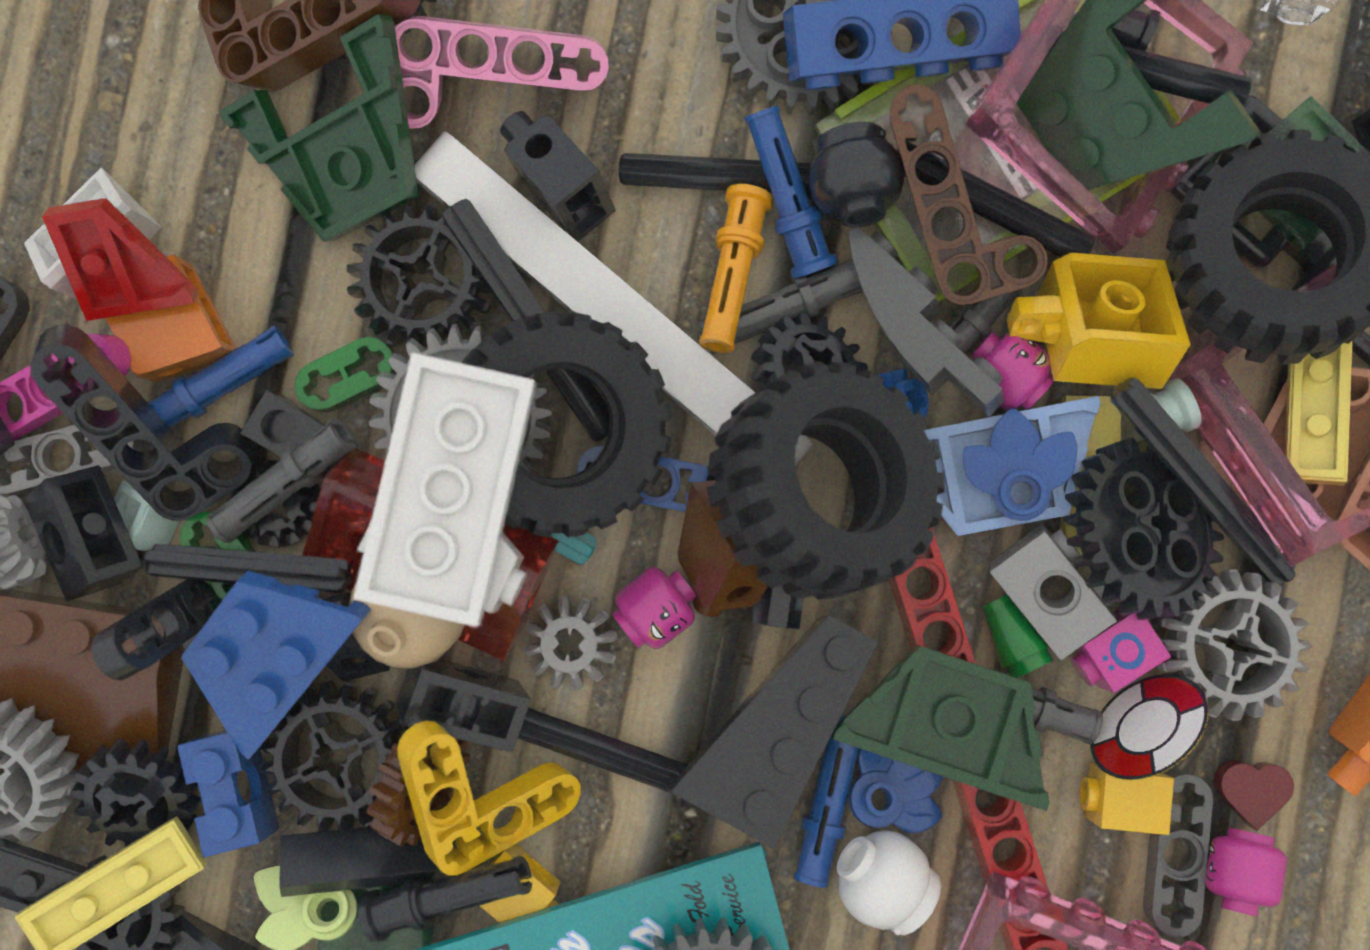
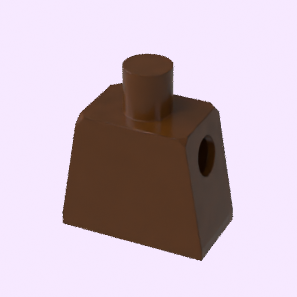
(709, 561)

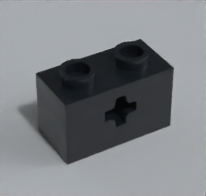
(465, 703)

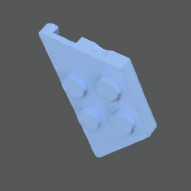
(974, 511)

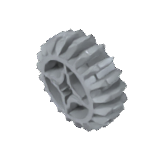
(1240, 624)
(35, 774)

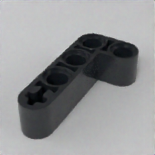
(137, 420)

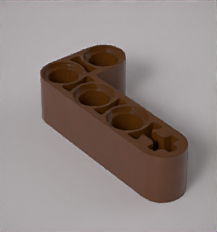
(284, 43)
(953, 194)

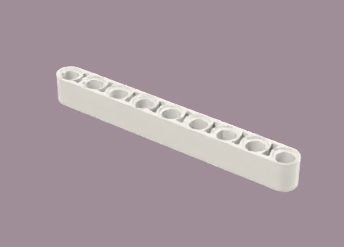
(584, 282)

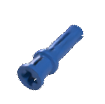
(797, 218)

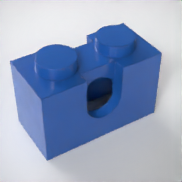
(227, 818)

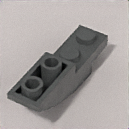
(904, 308)

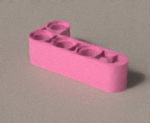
(499, 66)

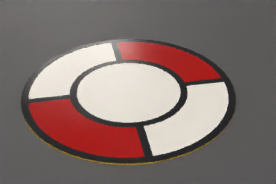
(1150, 727)

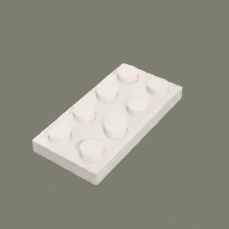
(445, 490)

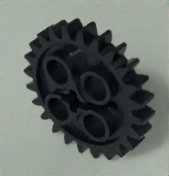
(1141, 532)

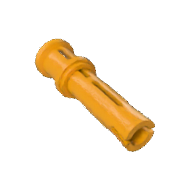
(739, 244)

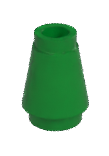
(1014, 638)

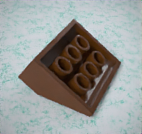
(51, 666)

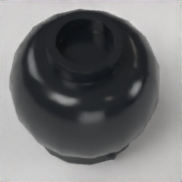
(855, 174)

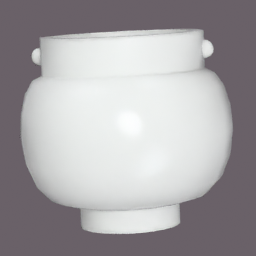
(887, 882)

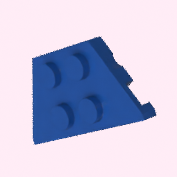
(265, 652)

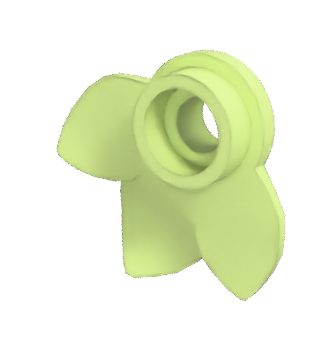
(298, 918)

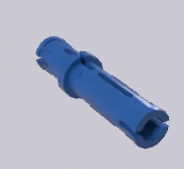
(194, 394)
(815, 865)

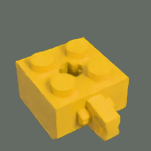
(1105, 320)

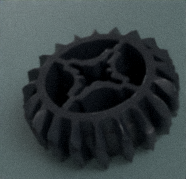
(413, 297)
(325, 737)

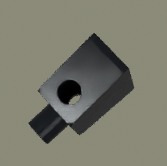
(557, 173)

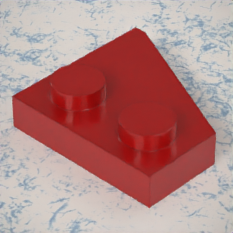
(112, 262)

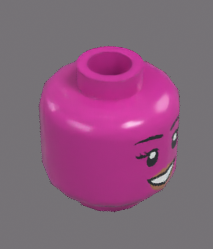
(1021, 364)
(655, 608)
(1246, 871)

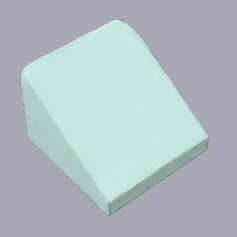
(141, 521)

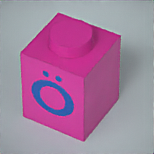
(1120, 653)

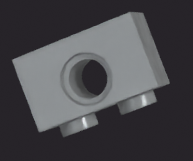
(1061, 622)

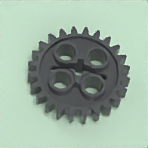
(757, 62)

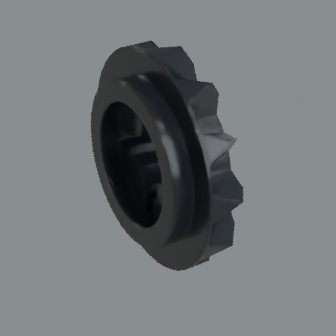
(277, 530)

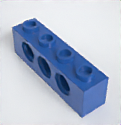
(811, 31)

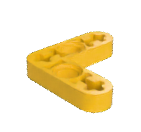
(462, 814)

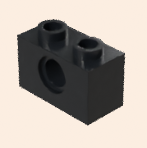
(82, 532)

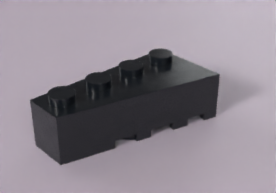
(773, 741)

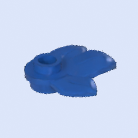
(1020, 456)
(905, 792)

